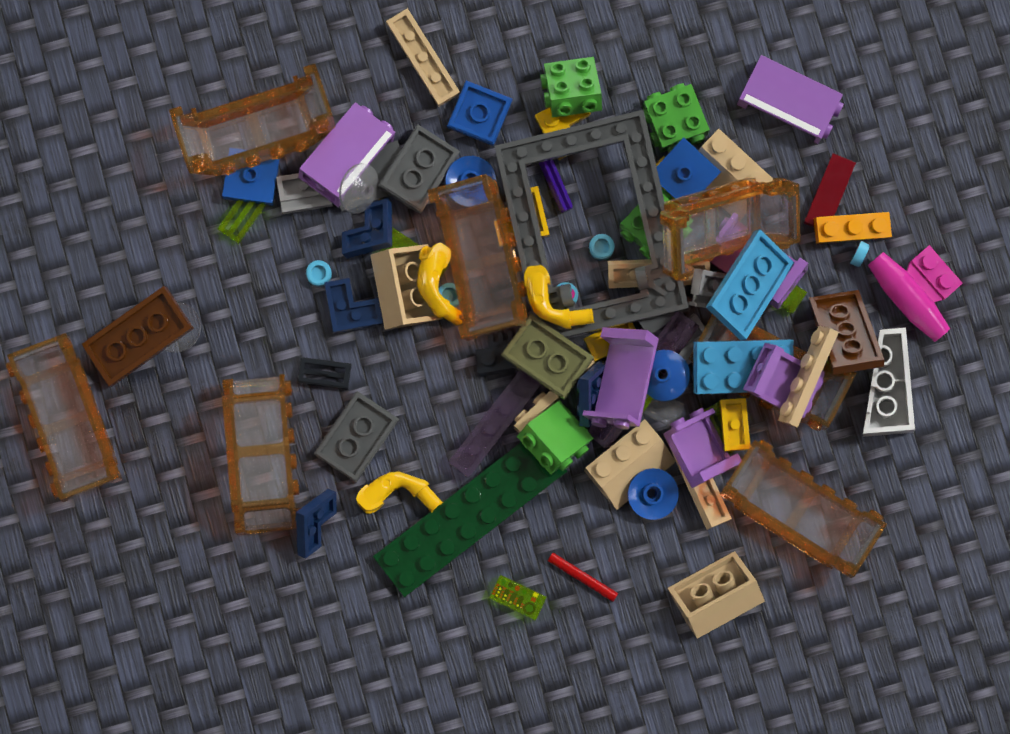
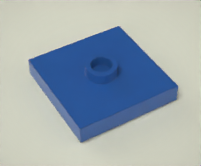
(479, 113)
(686, 170)
(253, 183)

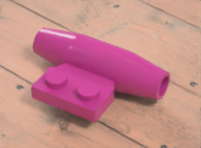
(918, 288)

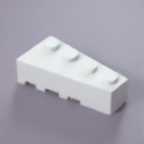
(890, 391)

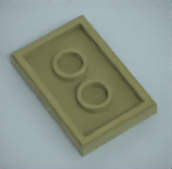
(547, 356)

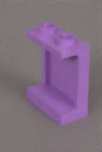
(773, 376)
(699, 448)

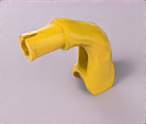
(429, 272)
(536, 283)
(371, 496)

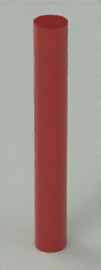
(582, 577)

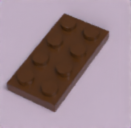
(137, 336)
(856, 342)

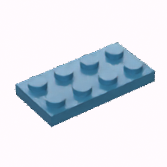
(750, 284)
(727, 364)

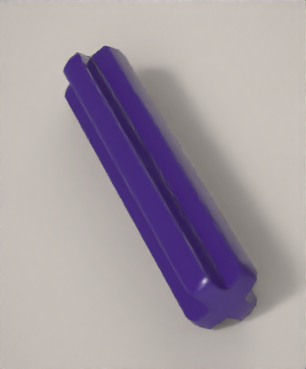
(556, 185)

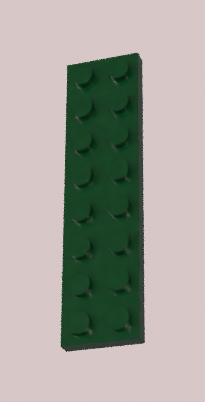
(464, 518)

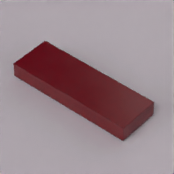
(830, 188)

